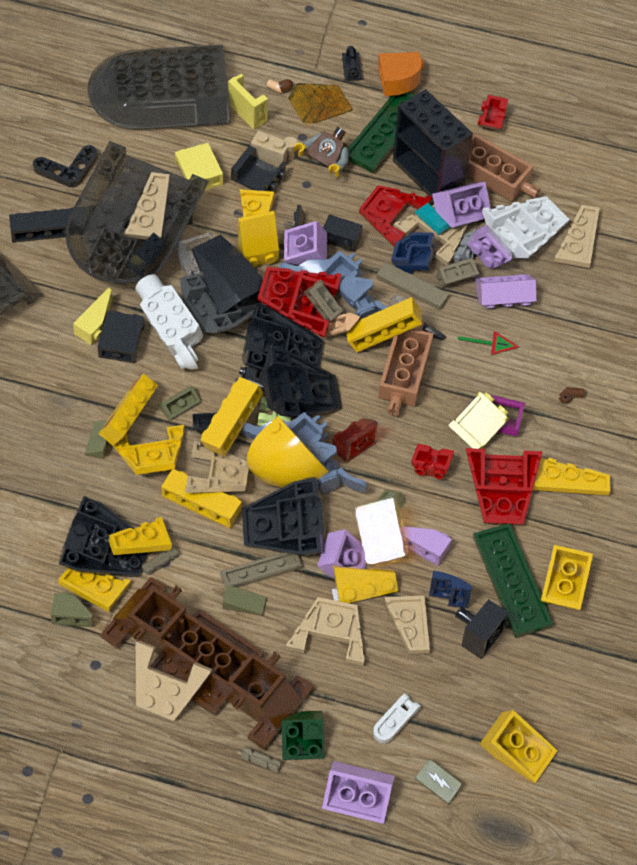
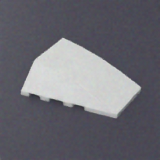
(525, 225)

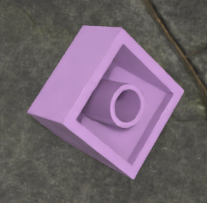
(305, 243)
(341, 550)

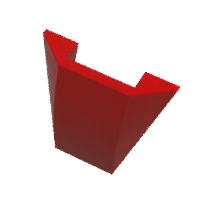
(285, 293)
(503, 484)

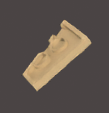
(411, 621)

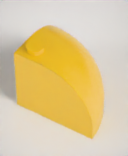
(281, 456)

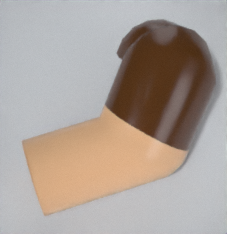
(281, 86)

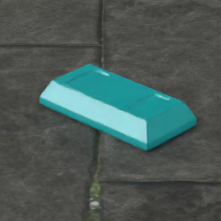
(432, 218)

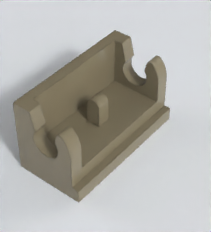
(457, 272)
(323, 301)

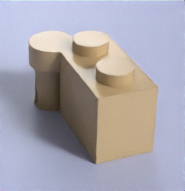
(273, 149)

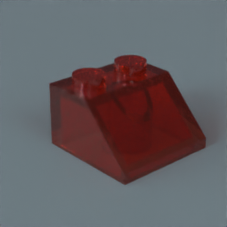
(355, 439)

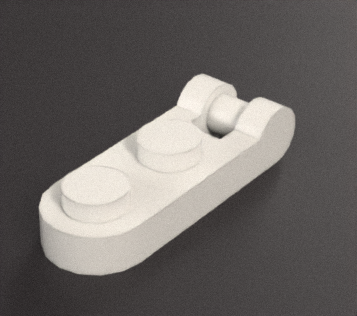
(395, 719)

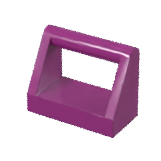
(511, 426)

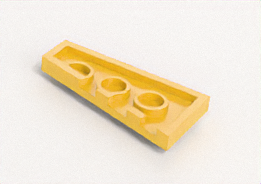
(567, 478)

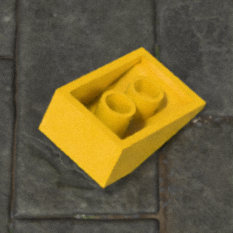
(258, 238)
(567, 577)
(518, 746)

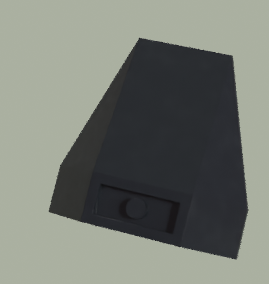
(275, 330)
(88, 546)

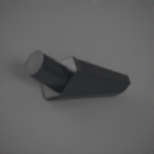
(436, 333)

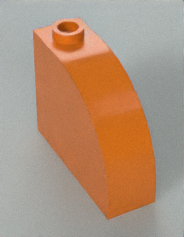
(399, 72)

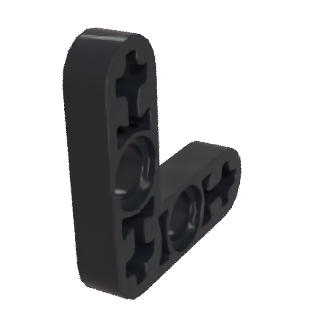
(71, 171)

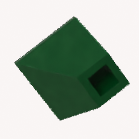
(303, 736)

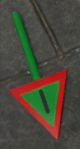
(499, 344)

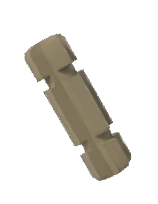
(159, 560)
(260, 759)

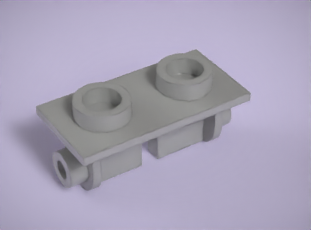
(464, 252)

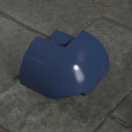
(414, 252)

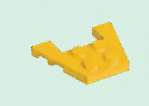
(154, 455)

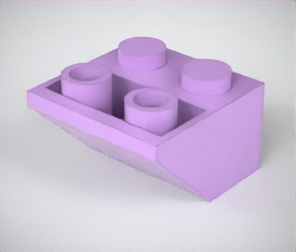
(489, 247)

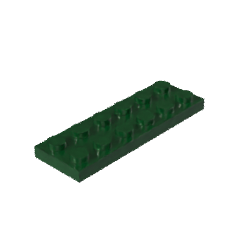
(378, 136)
(512, 580)

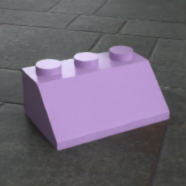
(462, 203)
(506, 290)
(358, 792)

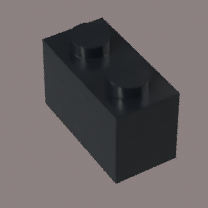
(343, 232)

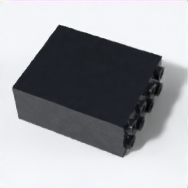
(431, 144)

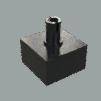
(482, 628)

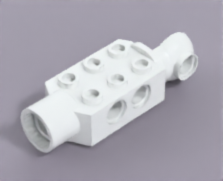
(170, 320)

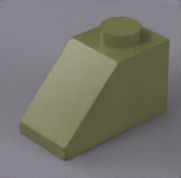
(70, 611)

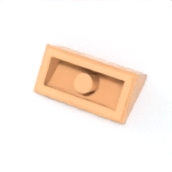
(341, 324)

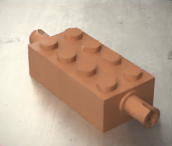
(500, 170)
(405, 368)

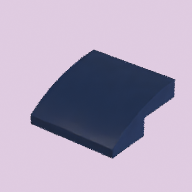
(451, 588)

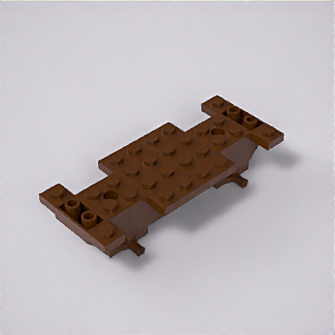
(203, 640)

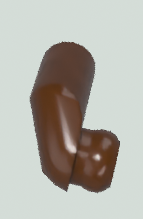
(569, 393)

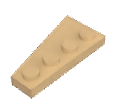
(150, 208)
(580, 238)

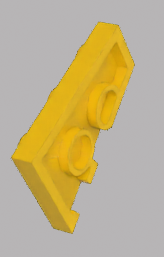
(256, 202)
(146, 538)
(360, 584)
(97, 589)

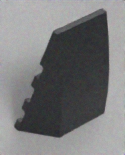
(226, 273)

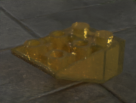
(318, 102)

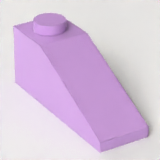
(427, 543)

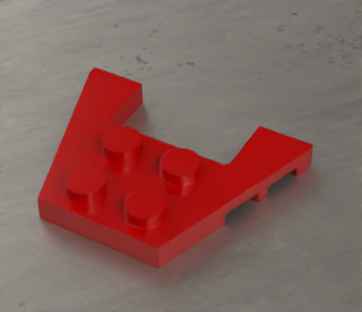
(385, 206)

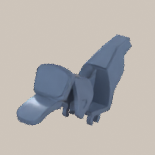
(351, 286)
(313, 437)

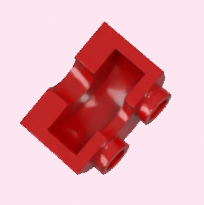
(494, 112)
(431, 461)

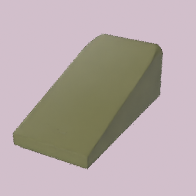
(243, 601)

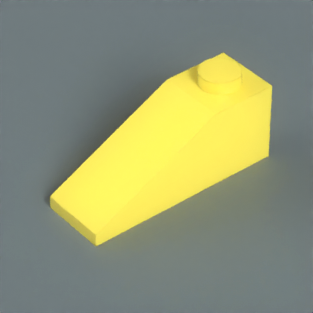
(91, 322)

